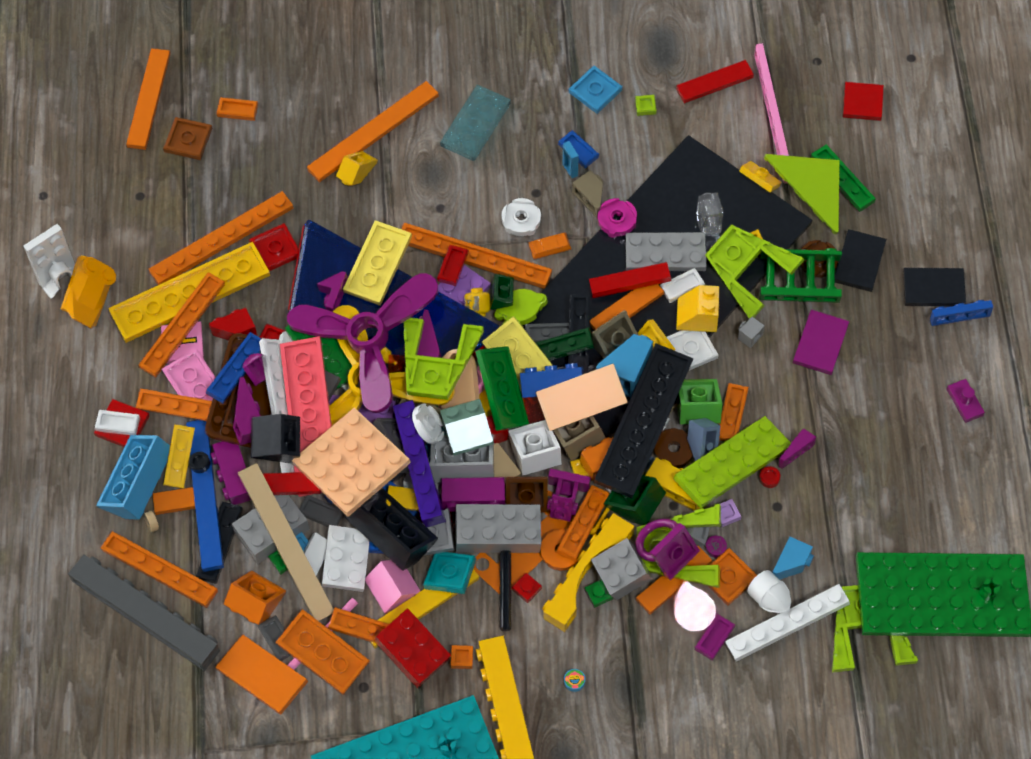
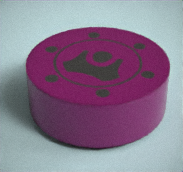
(716, 546)

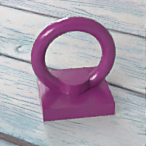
(672, 551)

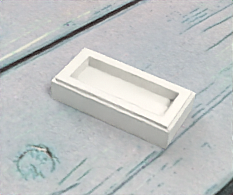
(681, 285)
(117, 422)
(315, 551)

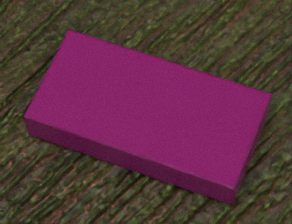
(714, 637)

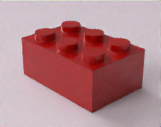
(412, 648)

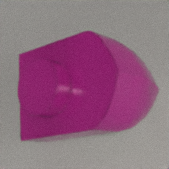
(254, 368)

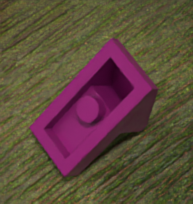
(334, 288)

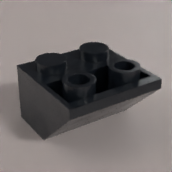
(275, 438)

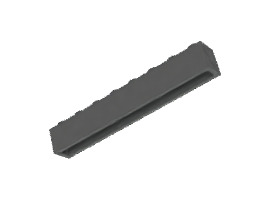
(144, 612)

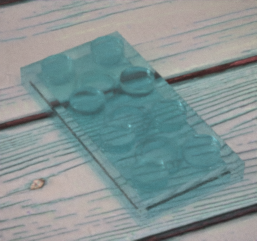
(475, 122)

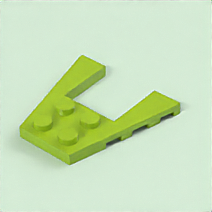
(734, 254)
(433, 375)
(701, 574)
(850, 618)

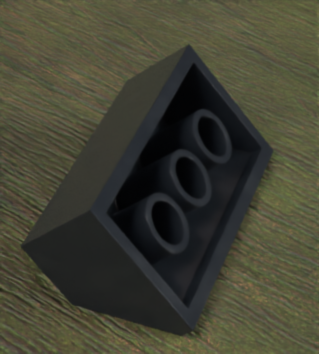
(393, 529)

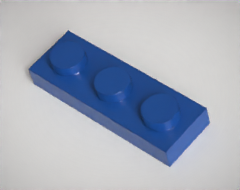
(961, 312)

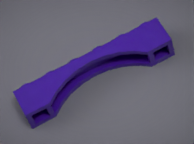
(419, 468)

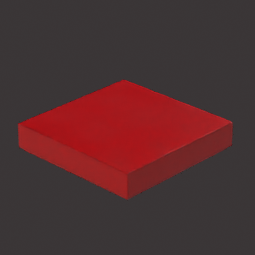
(863, 101)
(276, 247)
(121, 439)

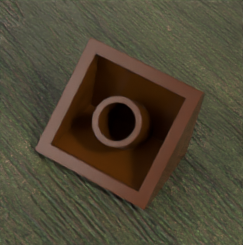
(527, 491)

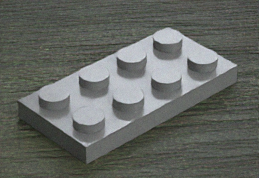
(679, 250)

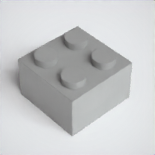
(621, 569)

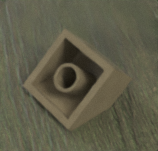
(579, 435)

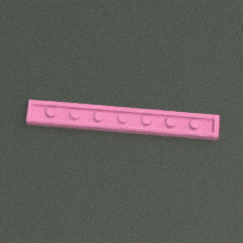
(770, 101)

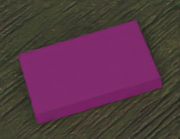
(821, 342)

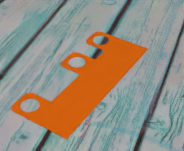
(520, 562)

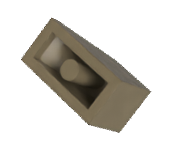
(589, 191)

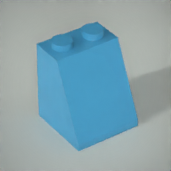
(630, 361)

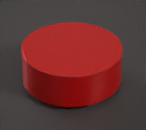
(769, 477)

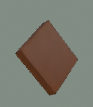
(187, 138)

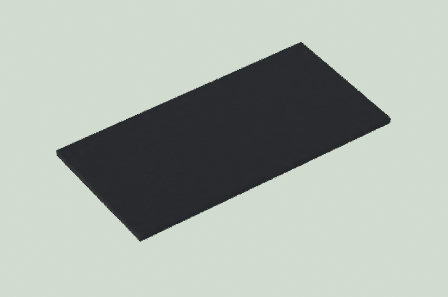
(669, 205)

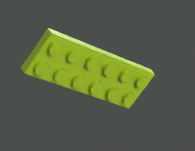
(732, 462)

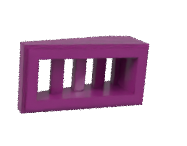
(801, 444)

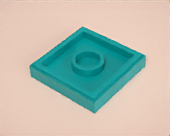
(450, 572)

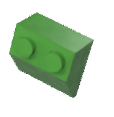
(699, 400)

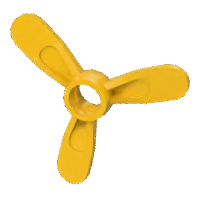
(352, 397)

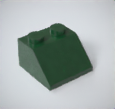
(642, 506)

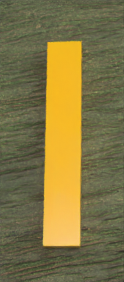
(423, 603)

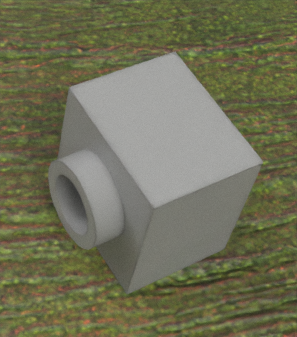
(750, 332)

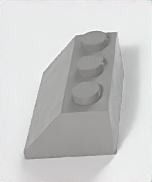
(471, 464)

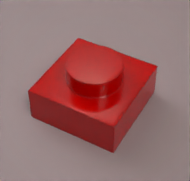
(527, 588)

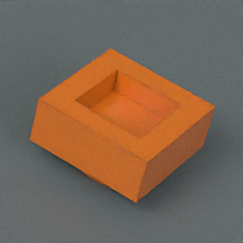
(461, 657)

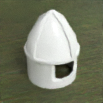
(770, 592)

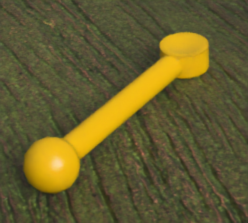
(595, 529)

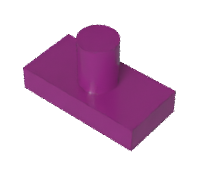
(965, 400)

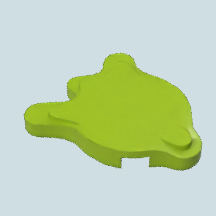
(524, 308)

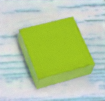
(645, 105)

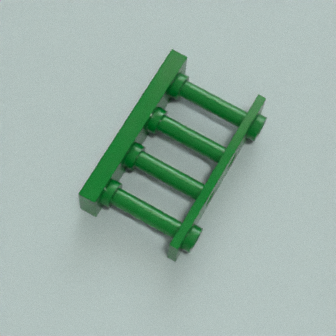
(810, 292)

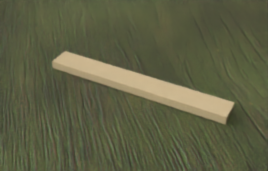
(286, 542)

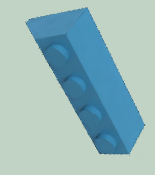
(135, 476)

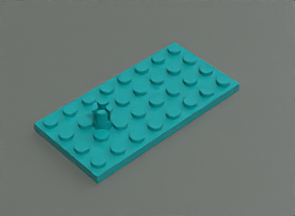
(443, 733)

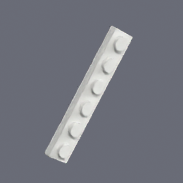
(787, 622)

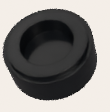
(199, 462)

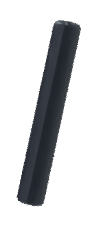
(505, 590)

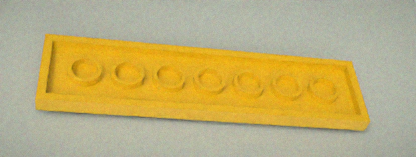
(162, 303)

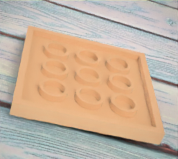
(351, 462)

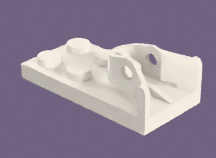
(50, 259)

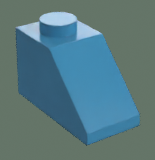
(793, 558)

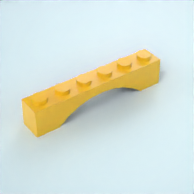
(562, 608)

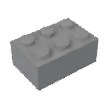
(254, 534)

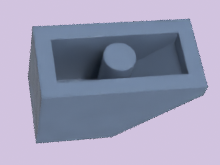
(702, 436)

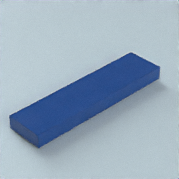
(233, 370)

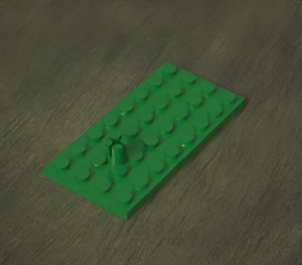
(943, 594)

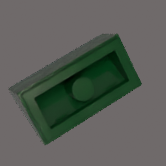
(501, 291)

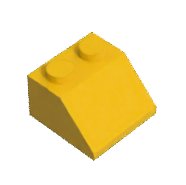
(699, 309)

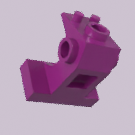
(567, 485)

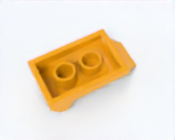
(88, 290)

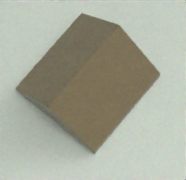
(613, 334)

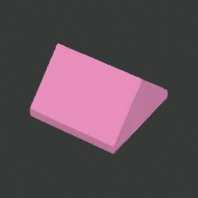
(391, 585)

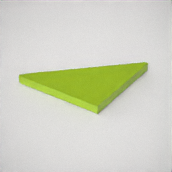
(814, 182)

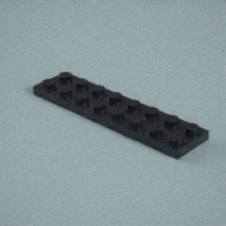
(643, 421)

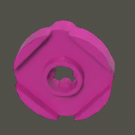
(620, 208)

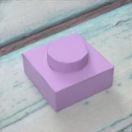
(729, 513)

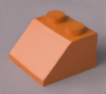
(254, 597)

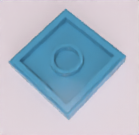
(595, 89)

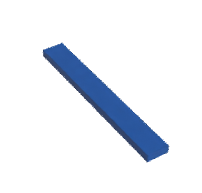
(206, 503)

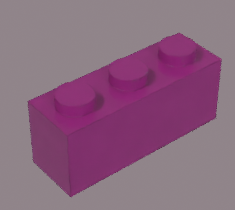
(230, 463)
(472, 491)

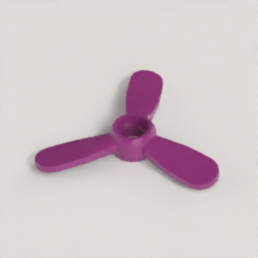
(373, 373)

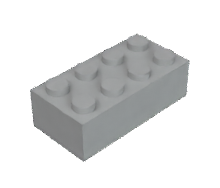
(497, 528)

